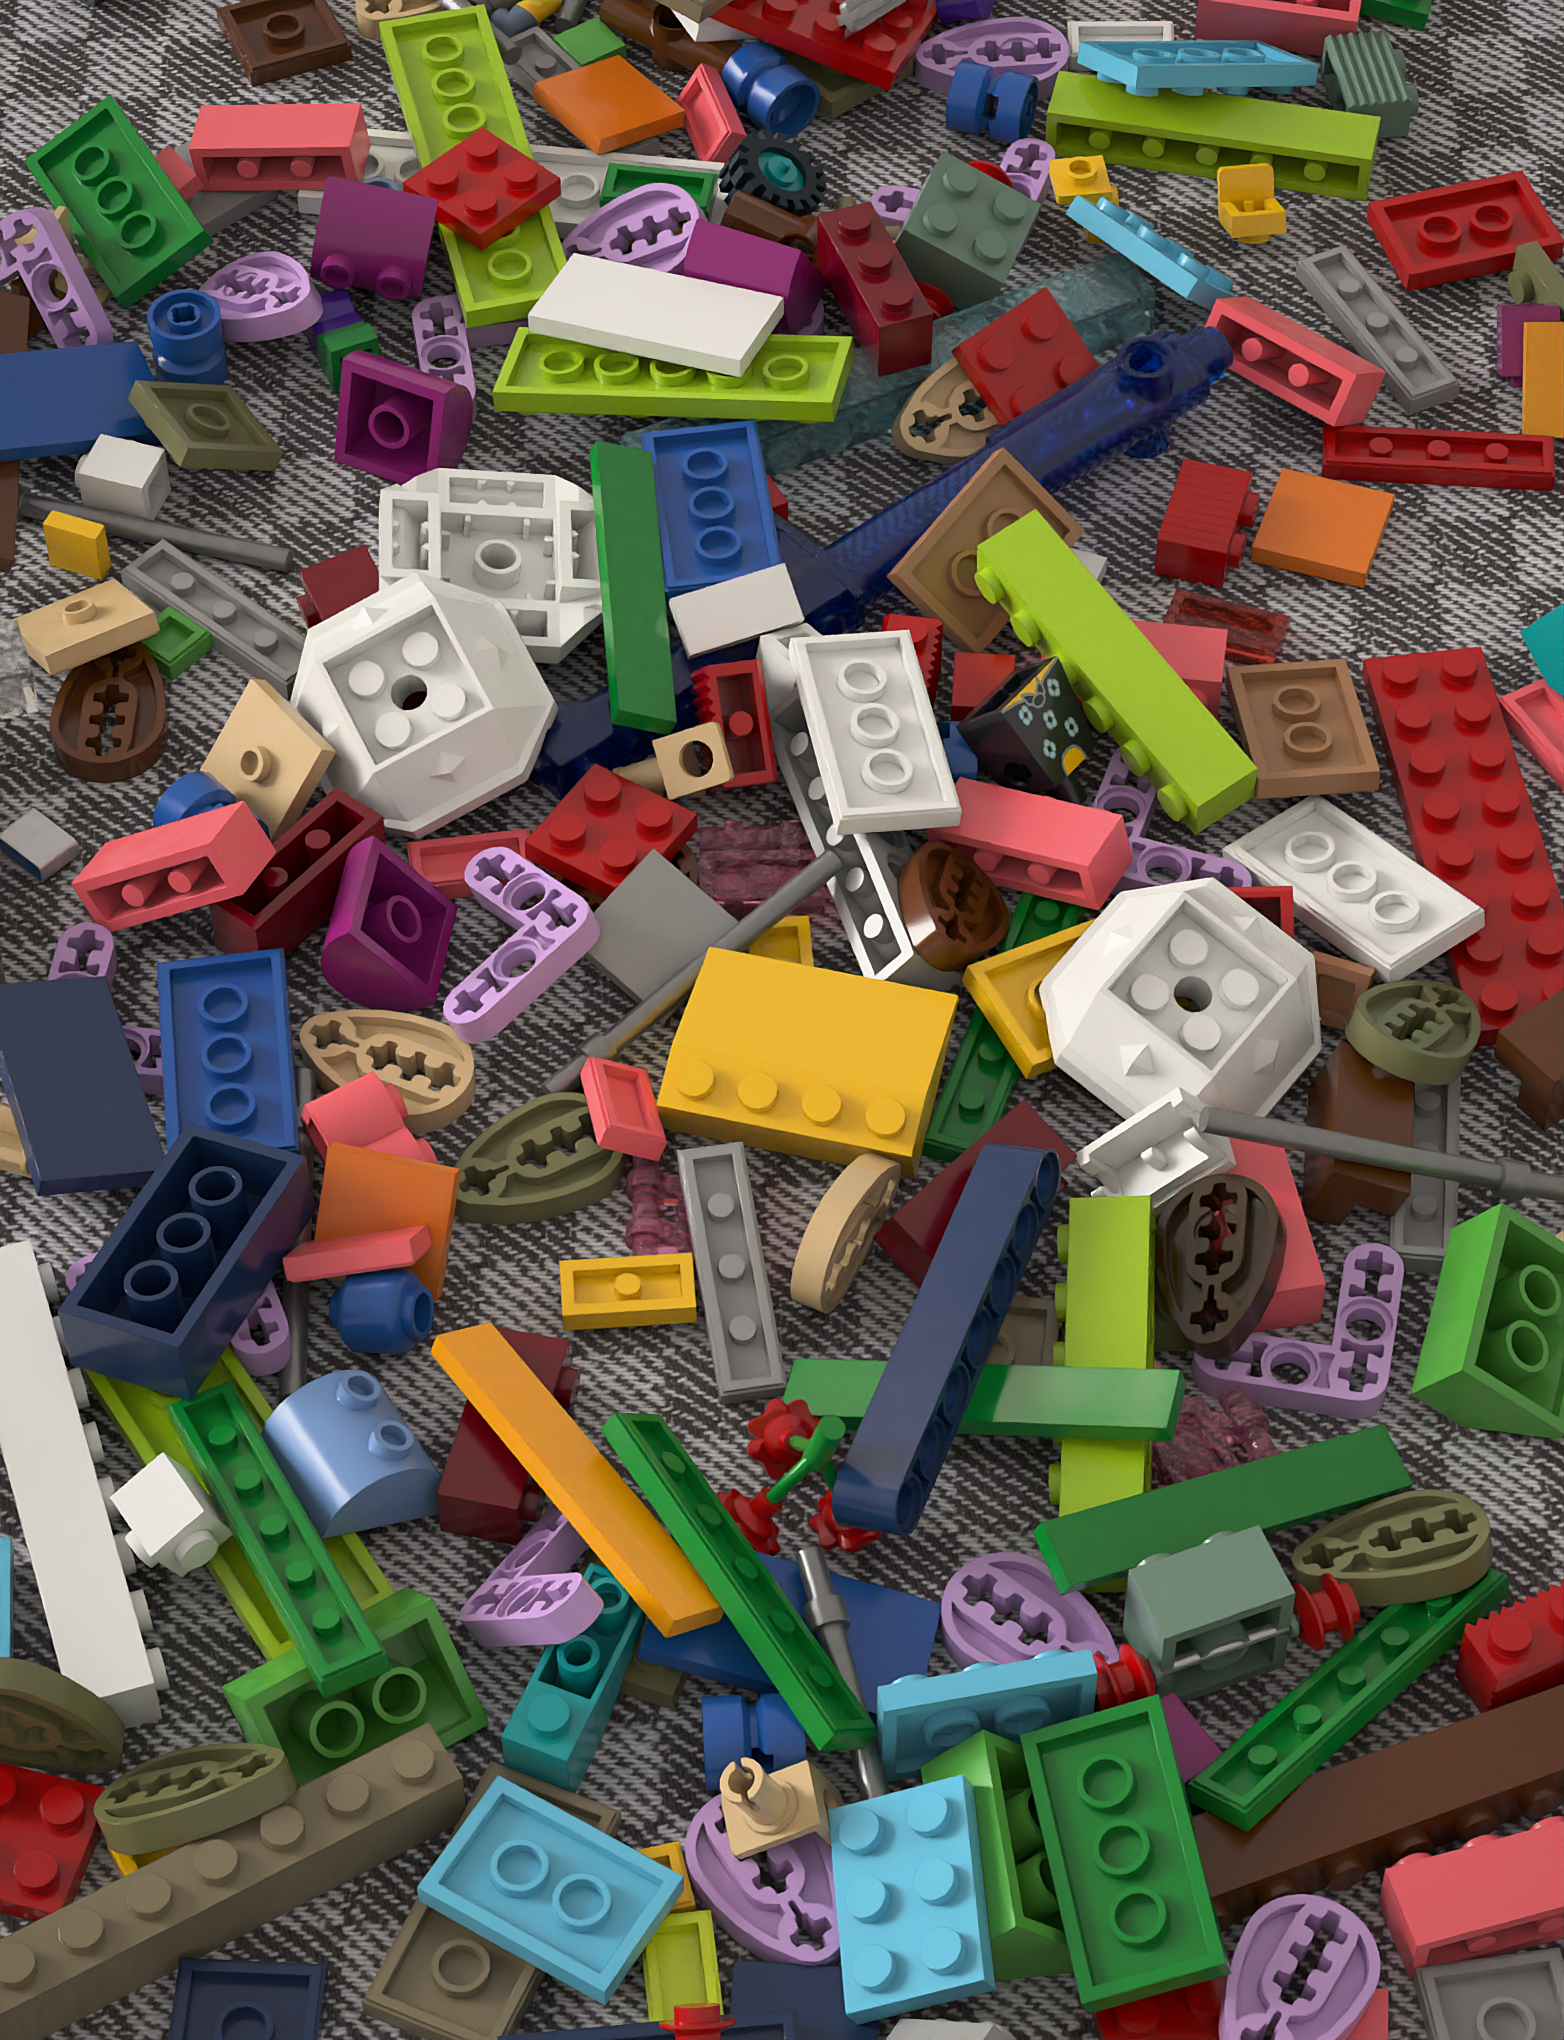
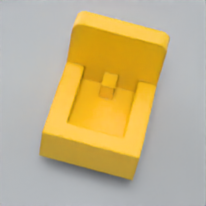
(1084, 178)
(1248, 203)

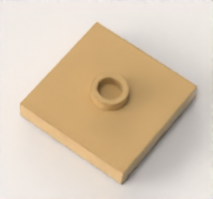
(86, 626)
(269, 757)

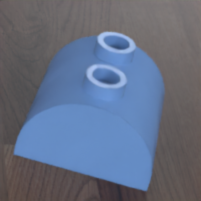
(351, 1455)

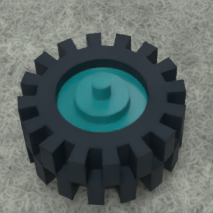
(774, 173)

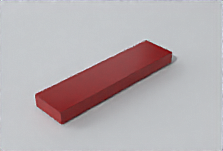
(1438, 457)

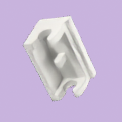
(1157, 1152)

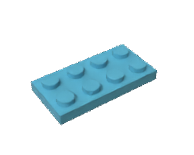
(1197, 64)

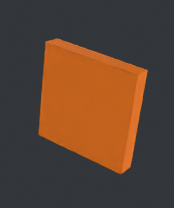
(608, 104)
(1322, 527)
(386, 1192)

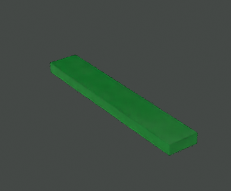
(632, 588)
(983, 1069)
(1016, 1399)
(1267, 1492)
(278, 1540)
(740, 1582)
(1337, 1702)

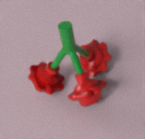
(792, 1443)

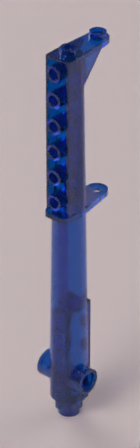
(1109, 412)

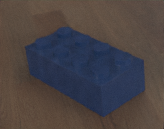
(187, 1261)

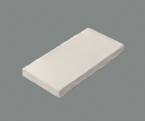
(656, 314)
(874, 732)
(1357, 888)

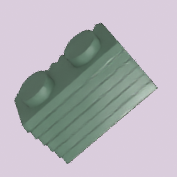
(1369, 79)

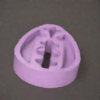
(995, 44)
(635, 217)
(264, 297)
(1028, 1587)
(757, 1916)
(1266, 1961)

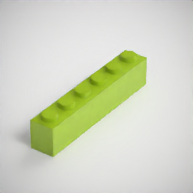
(1197, 135)
(1115, 673)
(1108, 1325)

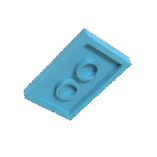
(1151, 251)
(930, 1715)
(551, 1889)
(910, 1900)

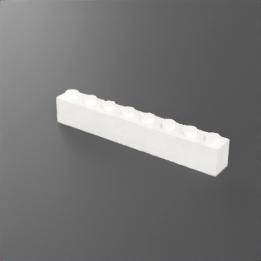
(64, 1504)

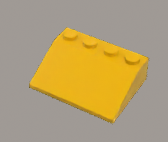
(807, 1060)

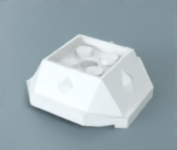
(505, 538)
(470, 734)
(1131, 1042)

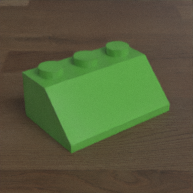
(1497, 1328)
(426, 1684)
(1018, 1881)

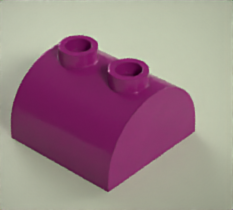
(373, 239)
(756, 265)
(399, 418)
(386, 932)

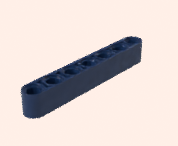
(946, 1340)

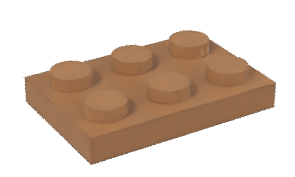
(943, 562)
(1302, 728)

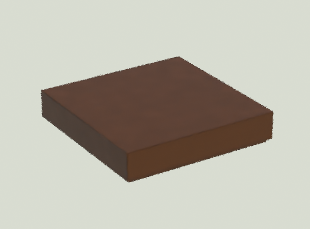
(283, 37)

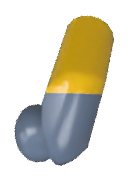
(524, 15)

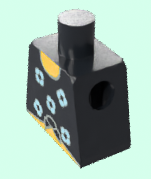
(1032, 732)

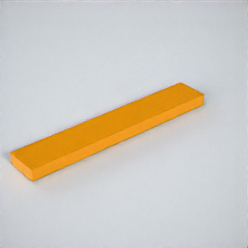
(577, 1479)

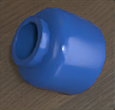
(382, 1311)

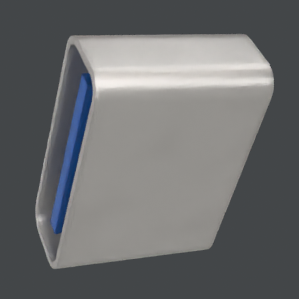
(38, 845)

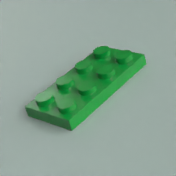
(119, 202)
(1124, 1855)

